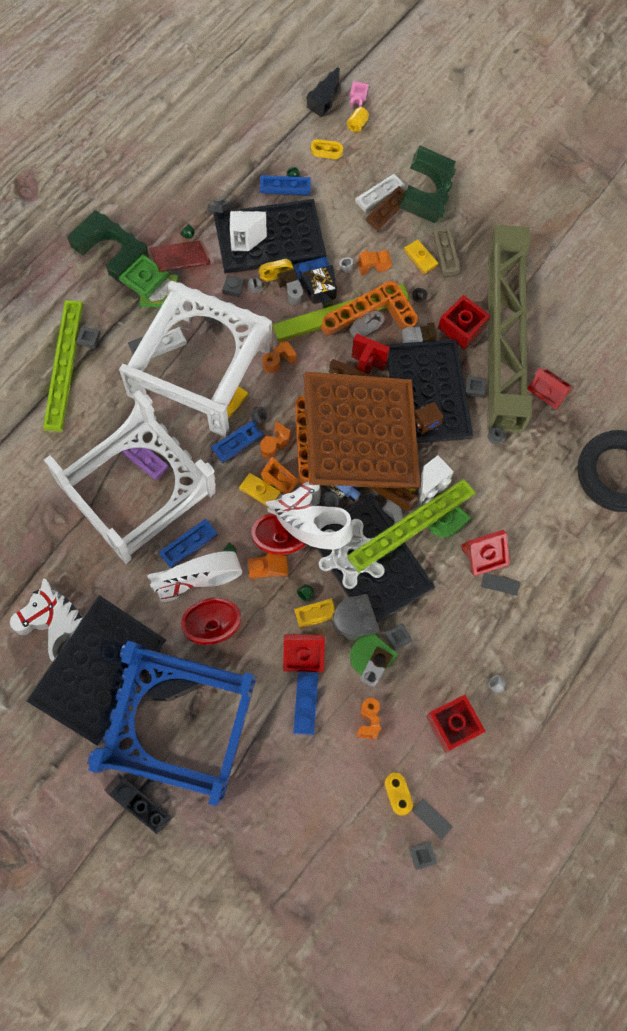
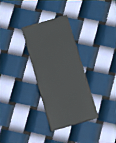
(500, 584)
(432, 818)

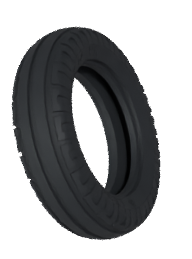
(588, 474)

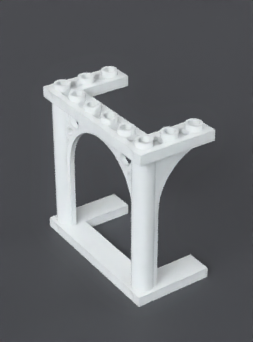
(178, 307)
(138, 423)

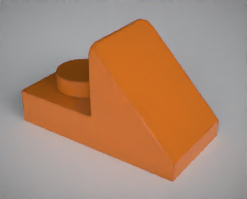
(279, 476)
(268, 566)

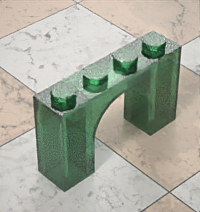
(440, 171)
(99, 228)

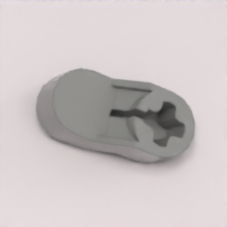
(367, 323)
(392, 511)

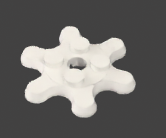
(339, 560)

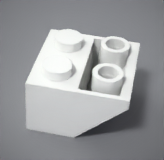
(247, 229)
(433, 480)

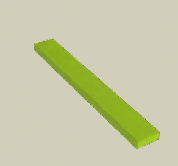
(312, 321)
(63, 366)
(410, 525)

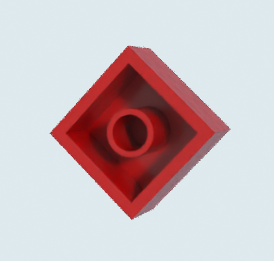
(464, 321)
(455, 723)

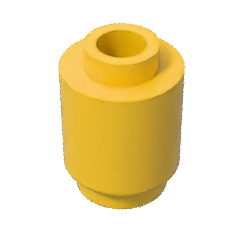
(357, 119)

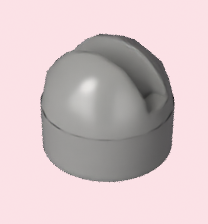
(347, 265)
(251, 285)
(497, 684)

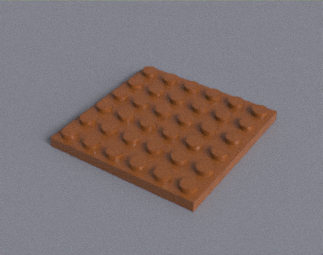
(360, 431)

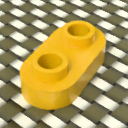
(326, 149)
(270, 270)
(398, 793)

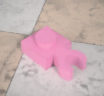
(358, 93)

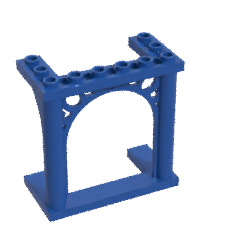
(117, 759)

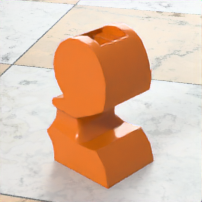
(380, 260)
(271, 360)
(270, 445)
(369, 711)

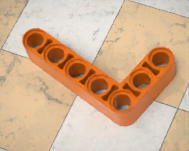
(368, 305)
(300, 435)

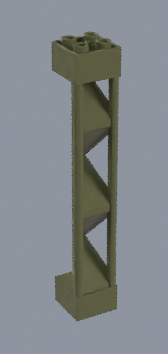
(507, 247)

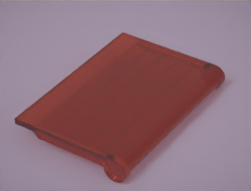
(179, 256)

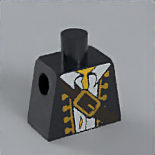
(320, 285)

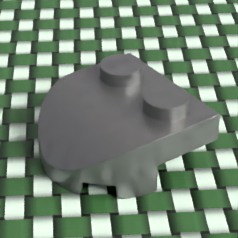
(355, 618)

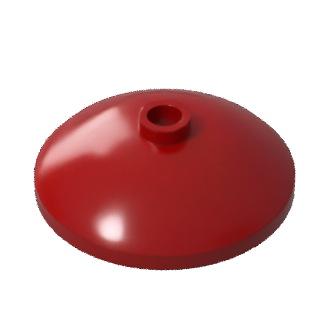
(273, 538)
(211, 621)

